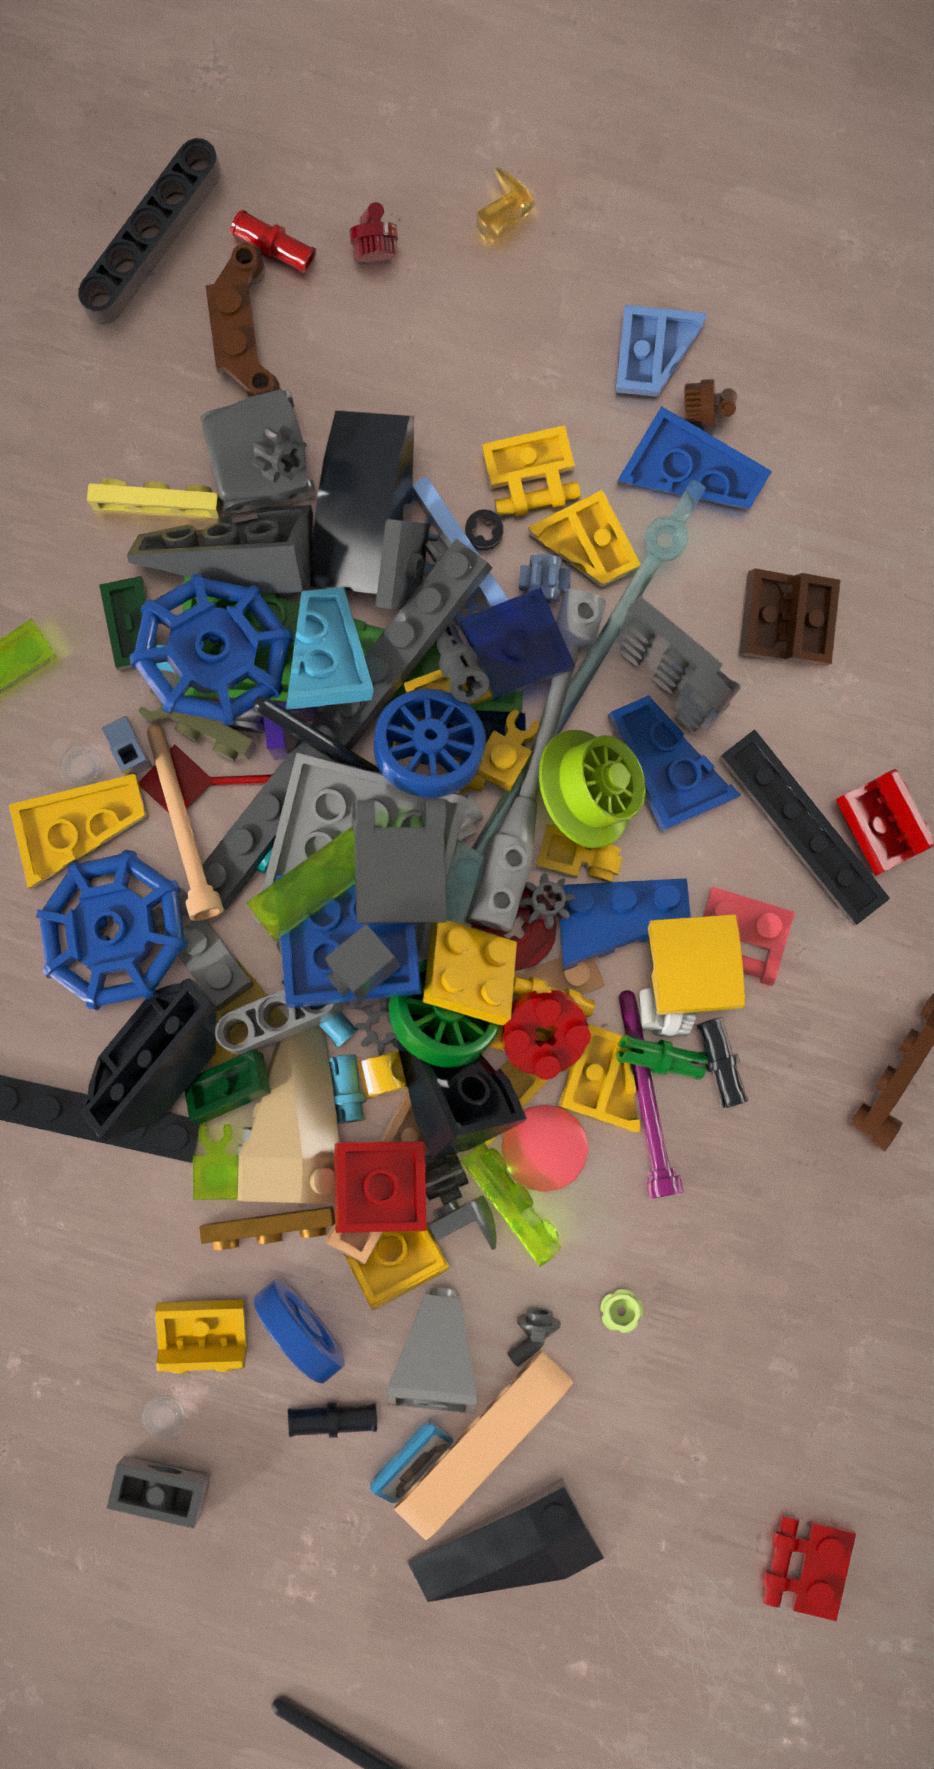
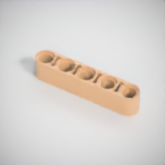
(483, 1445)

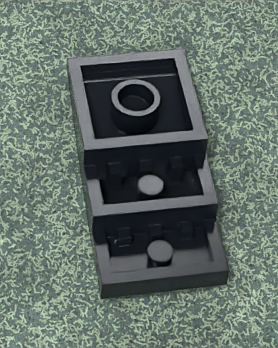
(360, 487)

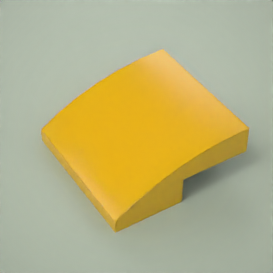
(696, 964)

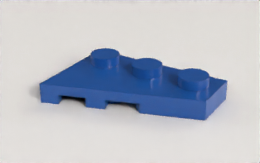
(616, 915)

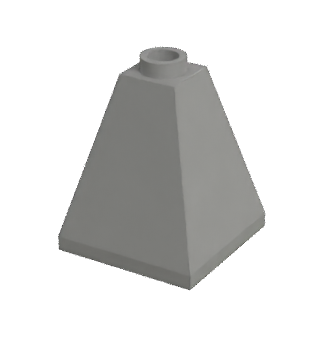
(435, 1359)

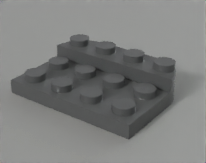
(677, 665)

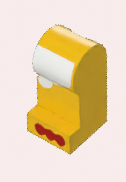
(382, 1075)

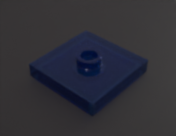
(517, 643)

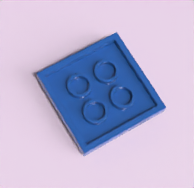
(321, 934)

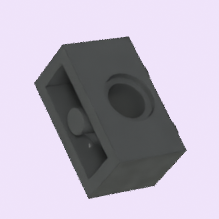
(158, 1492)

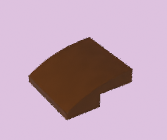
(790, 617)

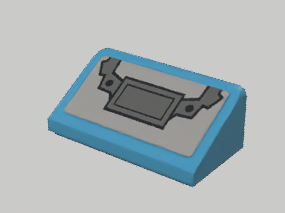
(411, 1461)

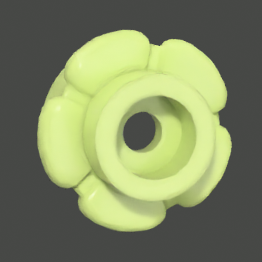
(625, 1322)

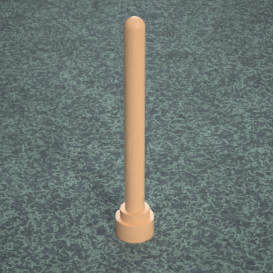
(203, 900)

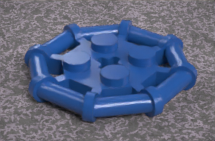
(206, 671)
(130, 943)

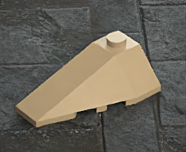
(293, 1128)

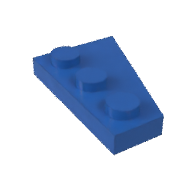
(680, 452)
(676, 776)

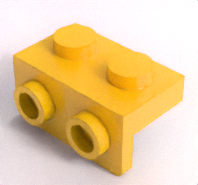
(201, 1335)

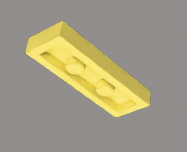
(154, 499)

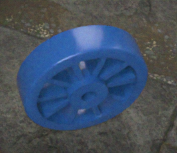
(429, 742)
(298, 1331)

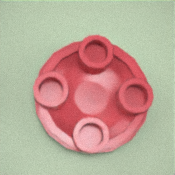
(545, 1149)

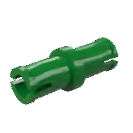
(662, 1057)

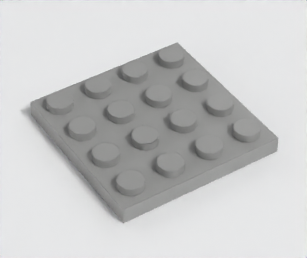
(320, 810)

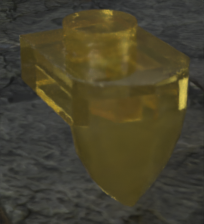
(504, 213)

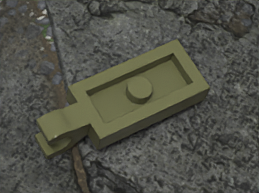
(227, 740)

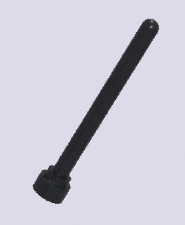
(309, 734)
(328, 1735)

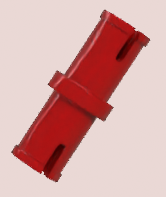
(273, 241)

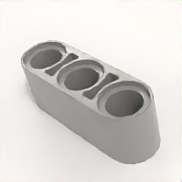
(261, 1032)

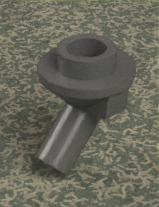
(538, 1326)

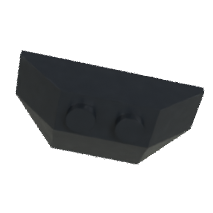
(151, 1060)

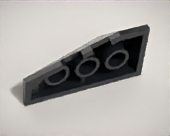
(458, 1104)
(516, 1547)

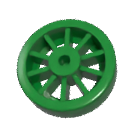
(441, 1022)

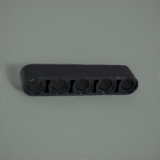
(150, 211)

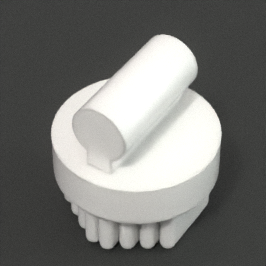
(663, 1025)

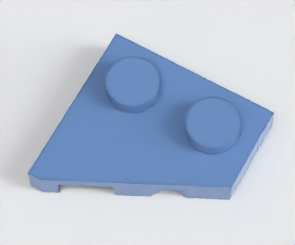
(653, 346)

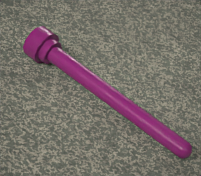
(662, 1178)

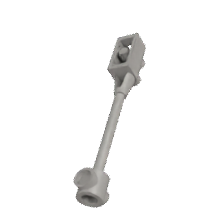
(513, 847)

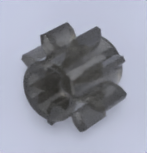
(444, 1178)

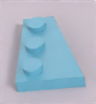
(327, 653)

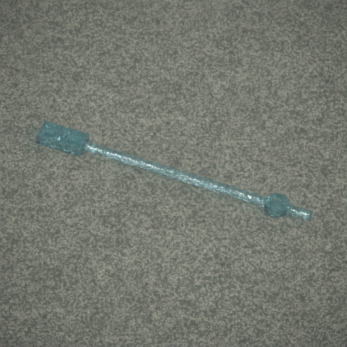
(467, 860)

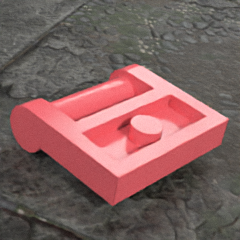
(758, 926)

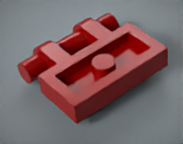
(822, 1568)

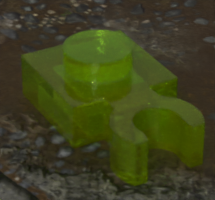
(215, 1173)

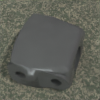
(230, 447)

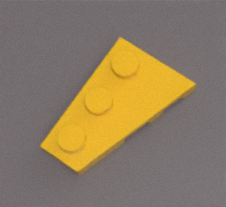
(73, 823)

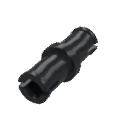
(722, 1062)
(332, 1420)

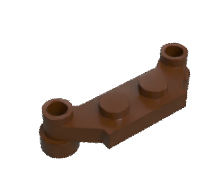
(234, 322)
(876, 1120)

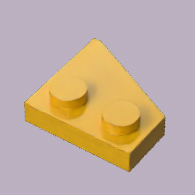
(589, 539)
(601, 1084)

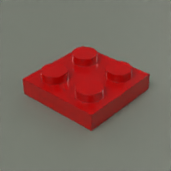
(380, 1186)

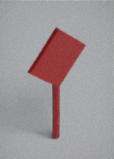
(192, 779)

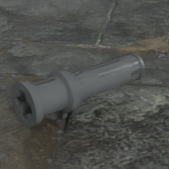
(460, 665)

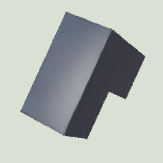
(126, 747)

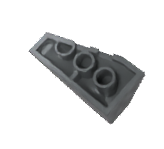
(260, 552)

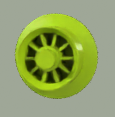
(590, 786)

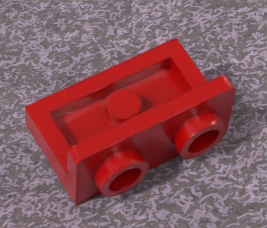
(886, 821)

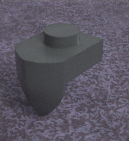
(452, 1217)

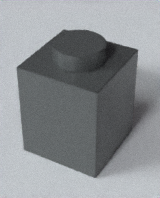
(360, 964)

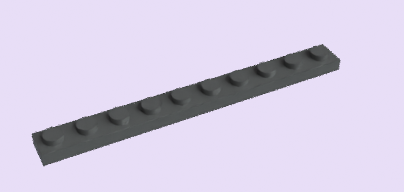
(389, 665)

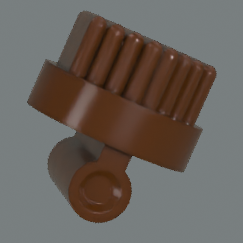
(704, 403)

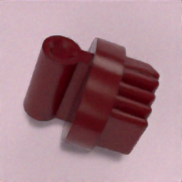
(373, 238)

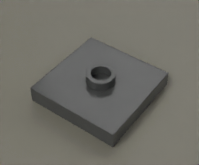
(401, 562)

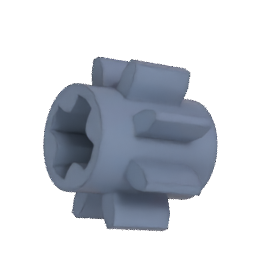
(545, 573)

